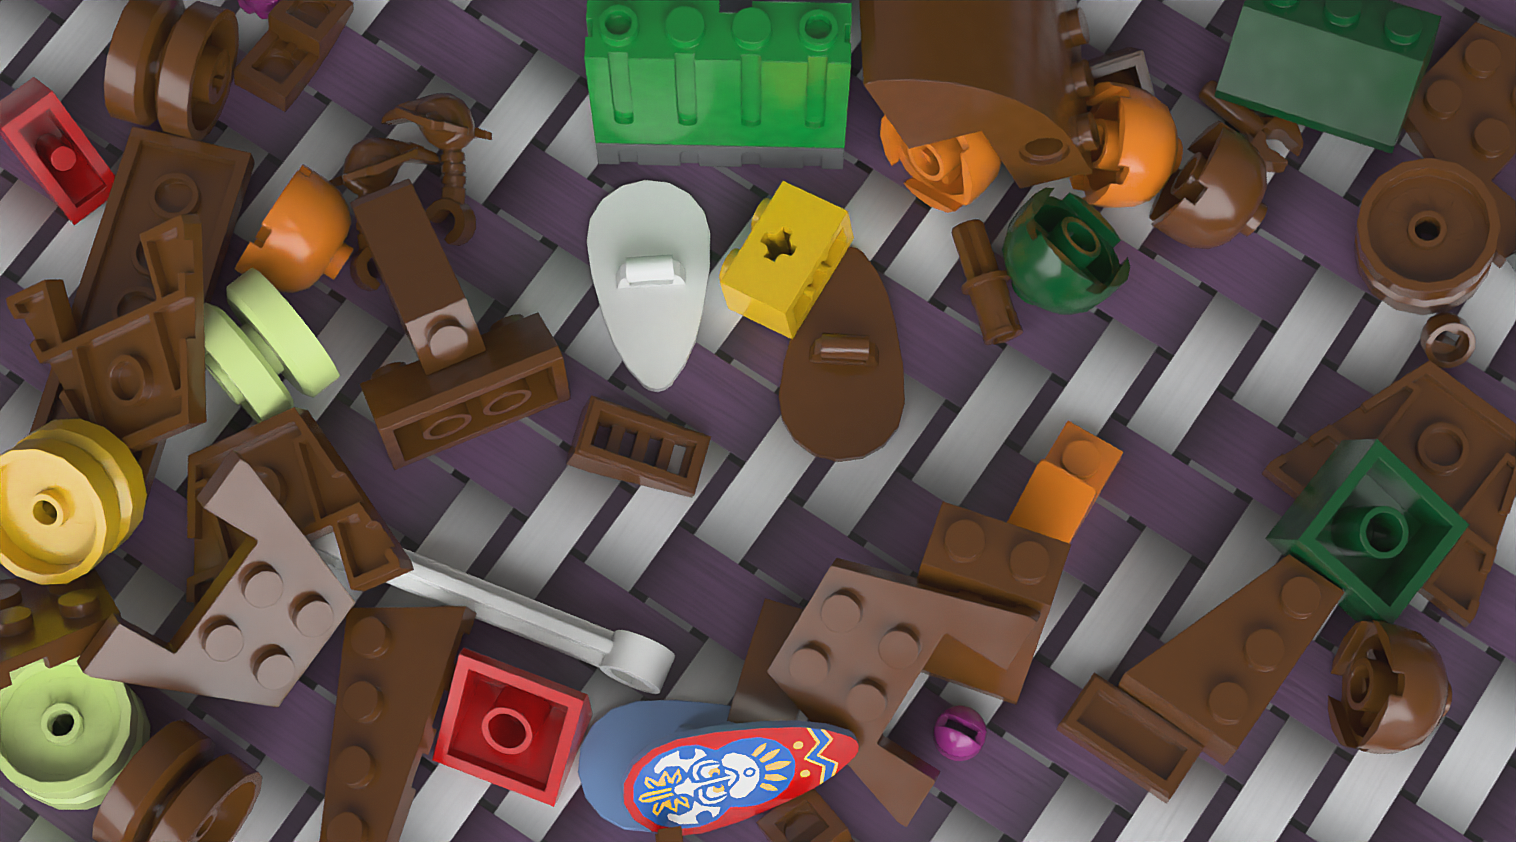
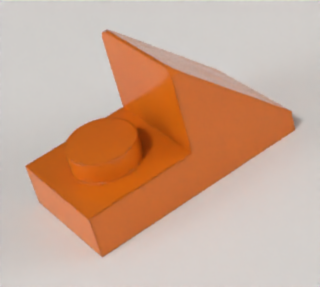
(1066, 484)

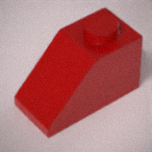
(55, 150)

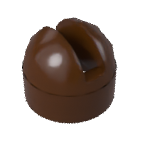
(1441, 348)

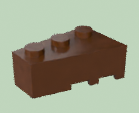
(1235, 657)

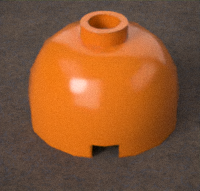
(1135, 149)
(944, 171)
(301, 235)

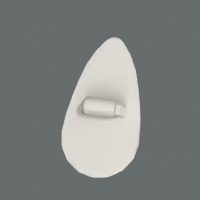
(650, 276)

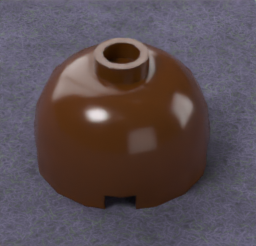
(1214, 191)
(1390, 688)

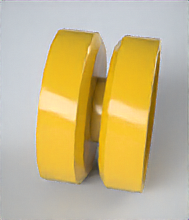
(67, 500)

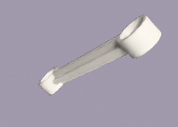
(619, 654)

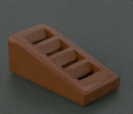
(645, 427)

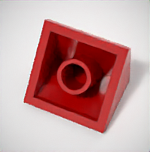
(511, 727)

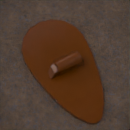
(845, 368)

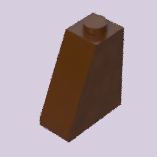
(418, 277)

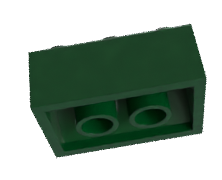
(1331, 64)

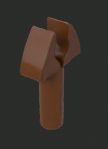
(1256, 128)

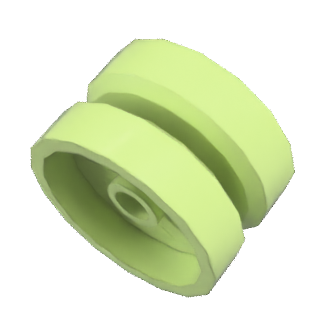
(269, 343)
(82, 764)

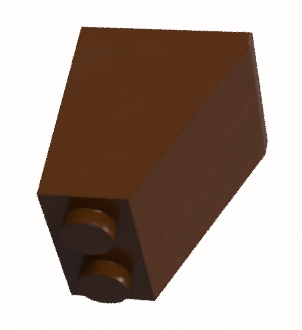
(1008, 569)

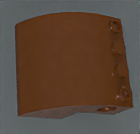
(987, 69)

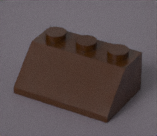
(505, 383)

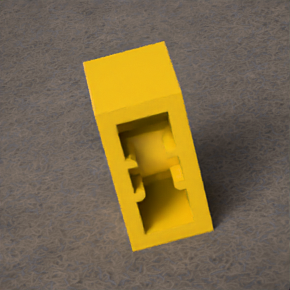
(785, 290)

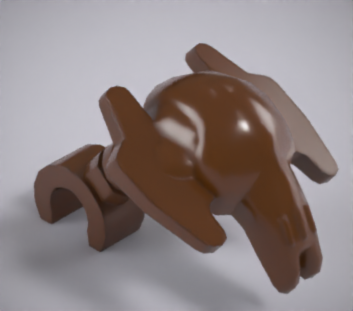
(449, 127)
(367, 169)

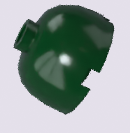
(1062, 254)

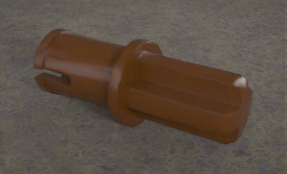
(986, 283)

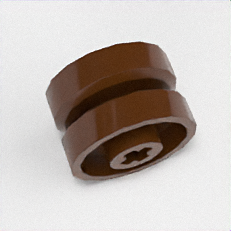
(171, 65)
(1433, 200)
(178, 792)

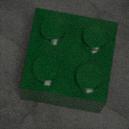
(1369, 529)

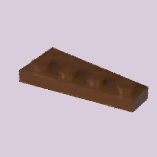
(384, 713)

